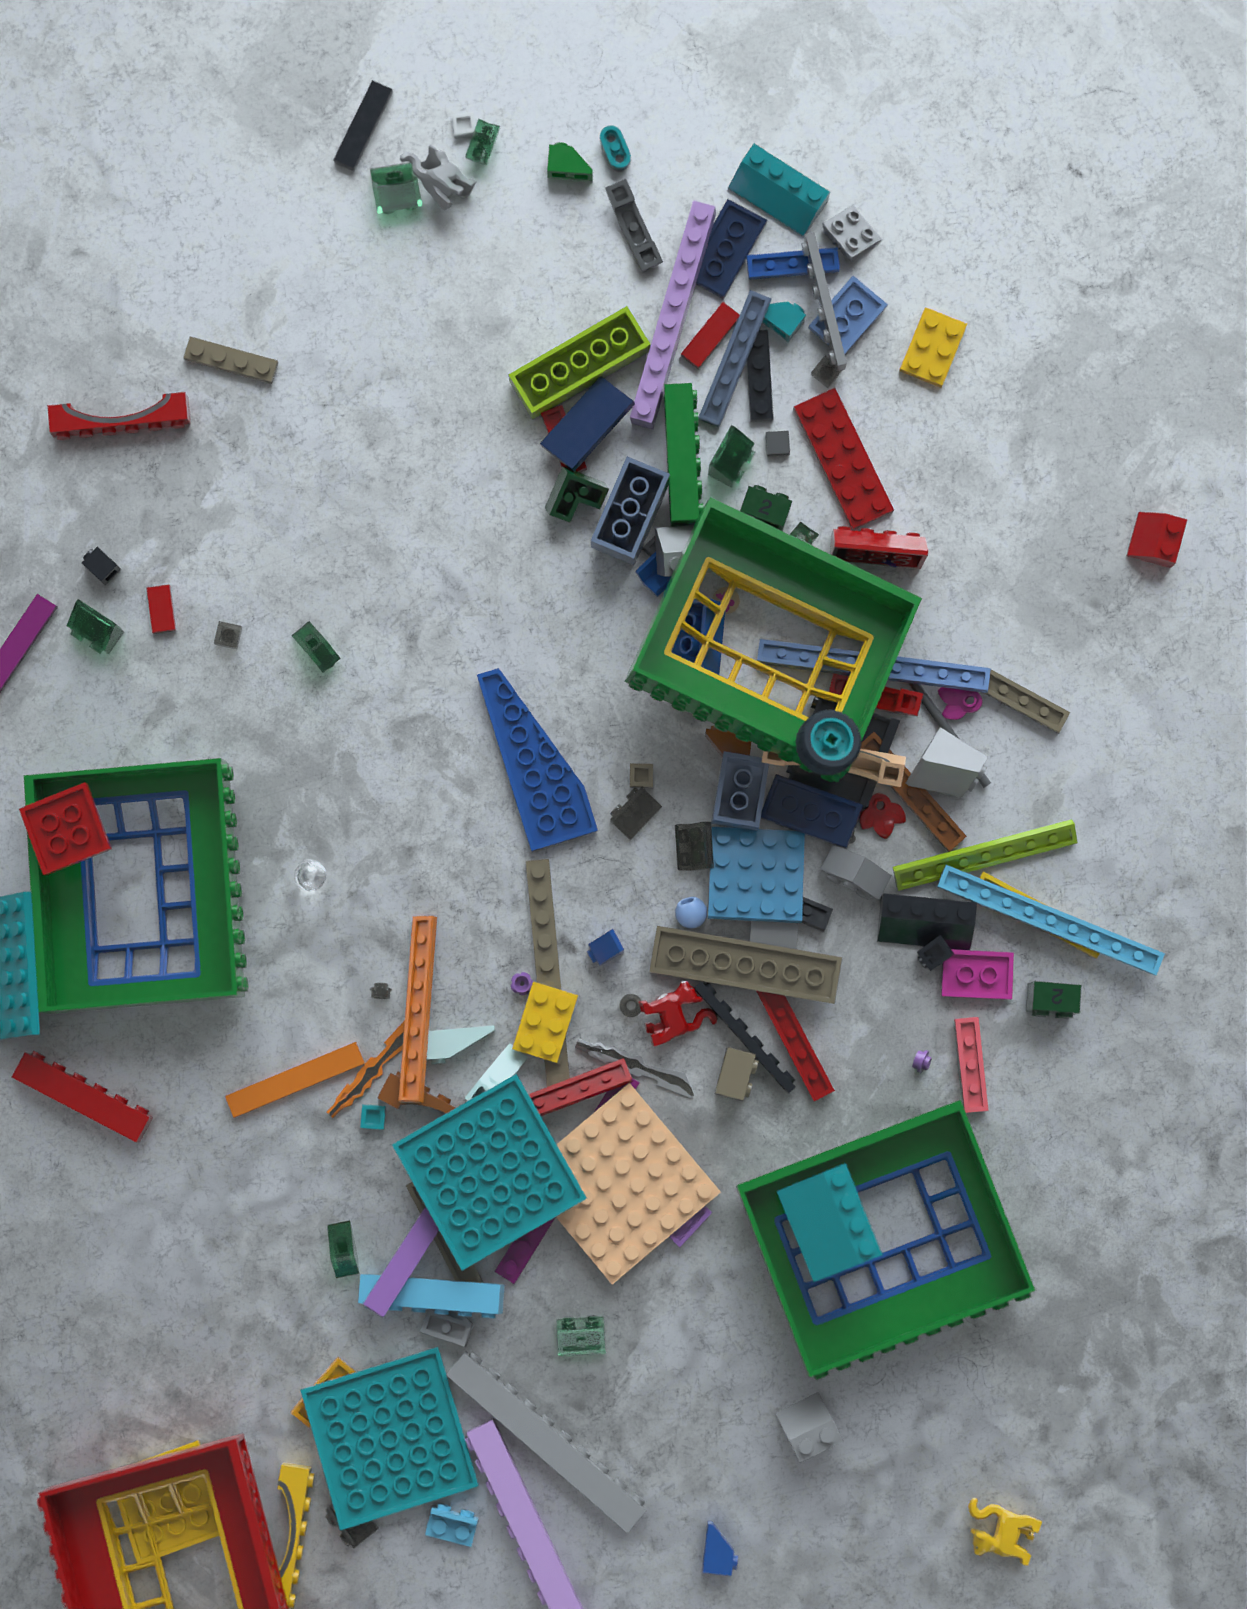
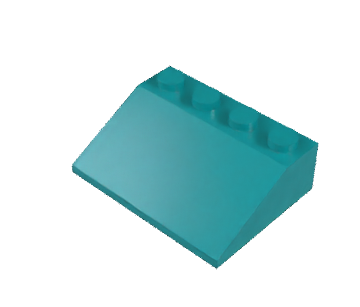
(829, 1223)

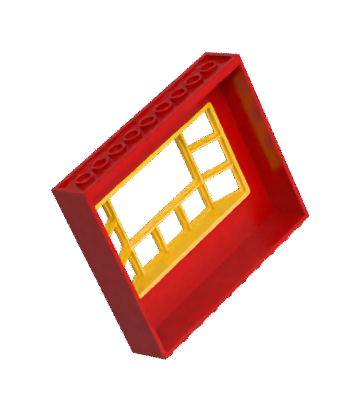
(89, 1545)

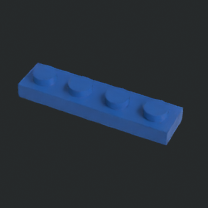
(789, 263)

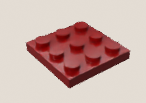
(65, 829)

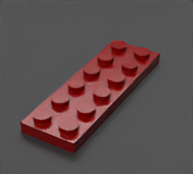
(843, 458)

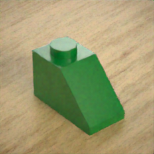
(567, 164)

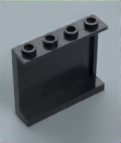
(850, 786)

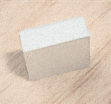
(463, 124)

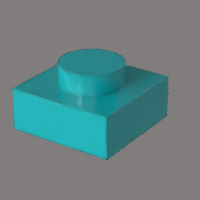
(373, 1117)

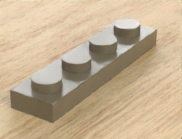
(230, 360)
(1026, 702)

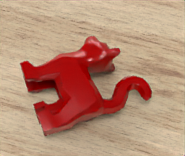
(672, 1020)

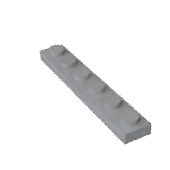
(826, 311)

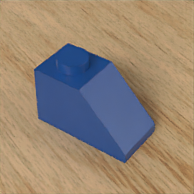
(605, 948)
(718, 1553)

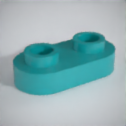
(615, 149)

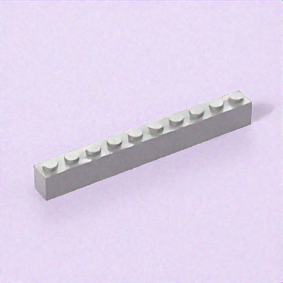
(546, 1441)

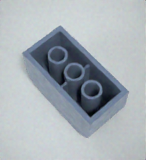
(630, 511)

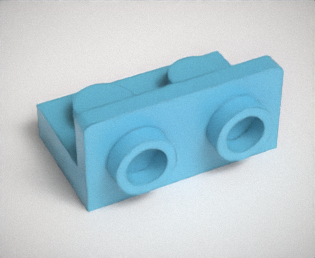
(452, 1525)

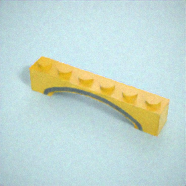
(294, 1483)

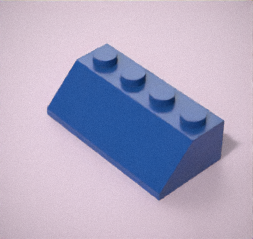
(688, 647)

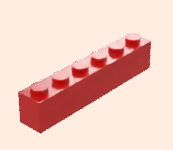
(82, 1097)

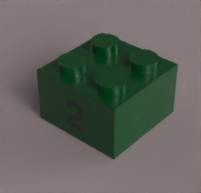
(766, 506)
(1053, 998)

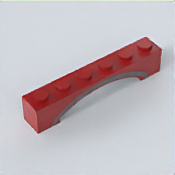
(169, 411)

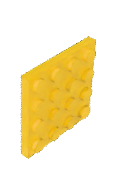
(172, 1534)

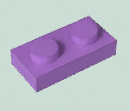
(690, 1226)

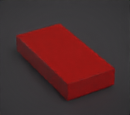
(161, 609)

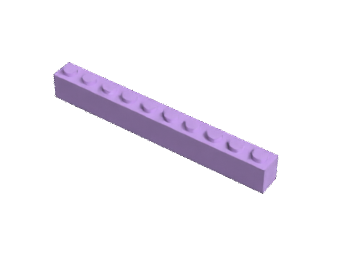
(673, 314)
(522, 1516)

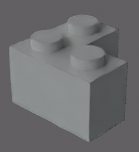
(855, 872)

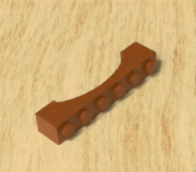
(390, 1095)

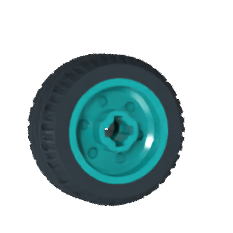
(828, 742)

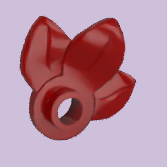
(882, 819)

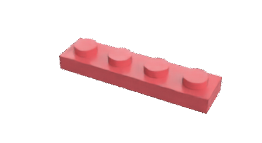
(971, 1064)

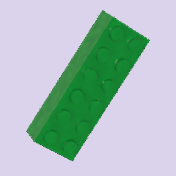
(681, 453)

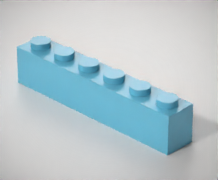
(442, 1296)

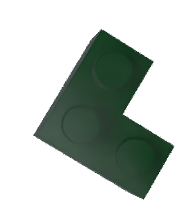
(570, 490)

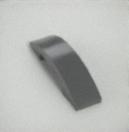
(632, 225)

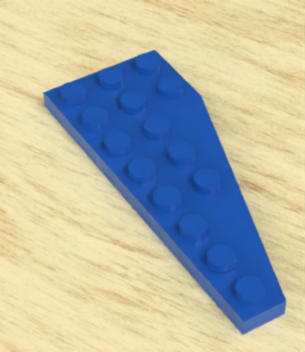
(543, 783)

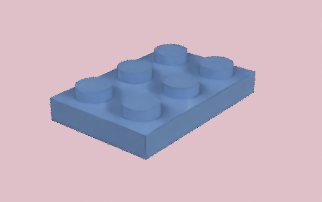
(855, 312)

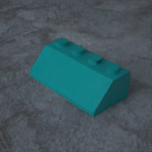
(779, 190)

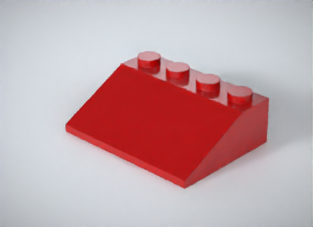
(874, 548)

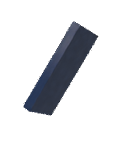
(728, 246)
(587, 423)
(811, 811)

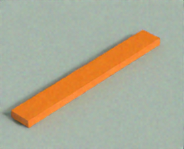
(417, 1009)

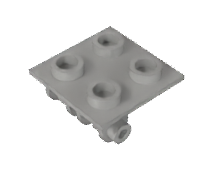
(850, 232)

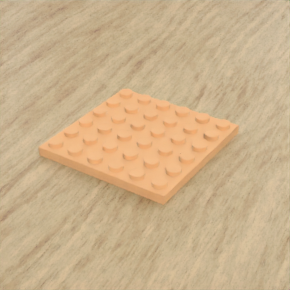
(634, 1182)

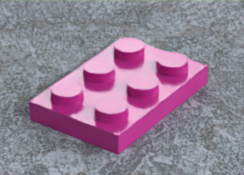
(978, 975)

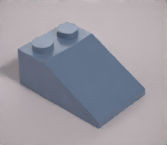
(740, 791)

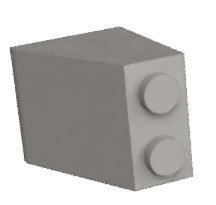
(948, 766)
(809, 1427)

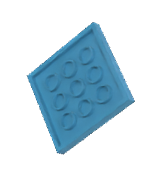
(756, 875)

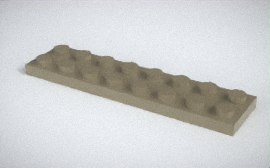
(746, 964)

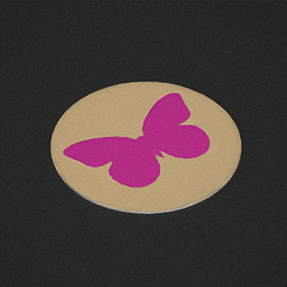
(733, 603)

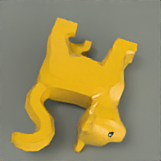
(1007, 1532)

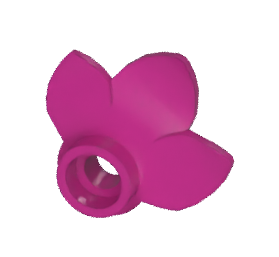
(956, 702)

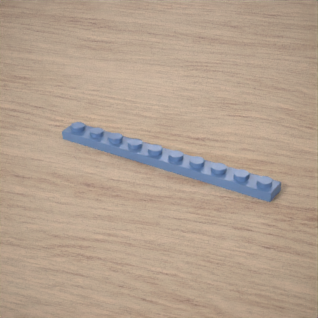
(904, 670)

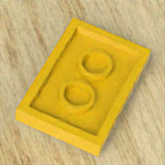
(933, 347)
(545, 1022)

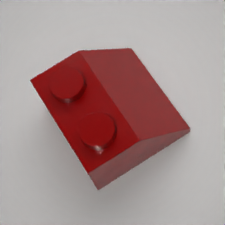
(1157, 538)

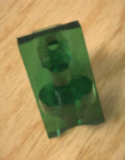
(482, 142)

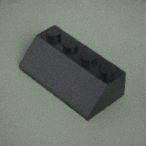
(923, 919)

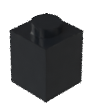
(100, 565)

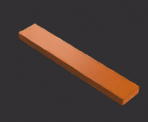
(294, 1079)

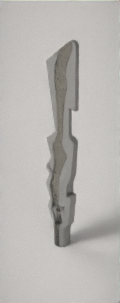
(666, 1078)

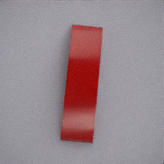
(891, 699)

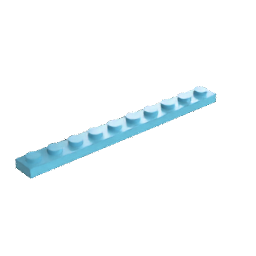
(1050, 920)

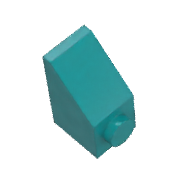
(784, 319)

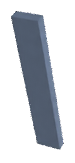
(734, 358)

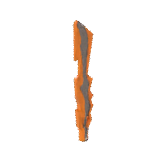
(370, 1071)

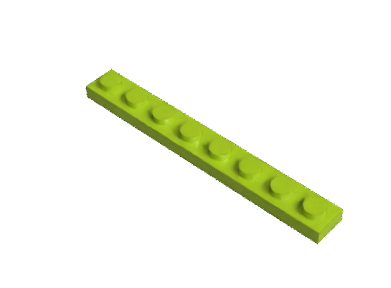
(986, 854)

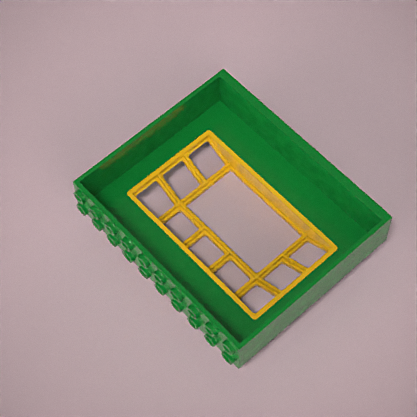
(792, 578)

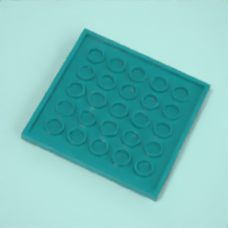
(489, 1171)
(389, 1438)

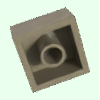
(735, 1074)

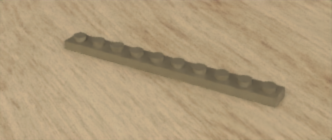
(545, 948)

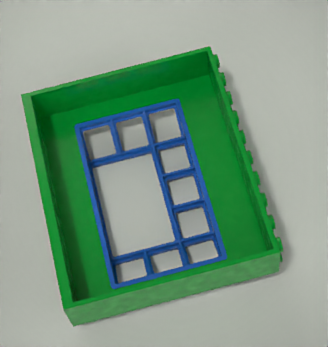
(66, 899)
(925, 1301)

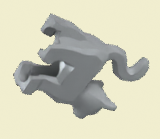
(441, 178)

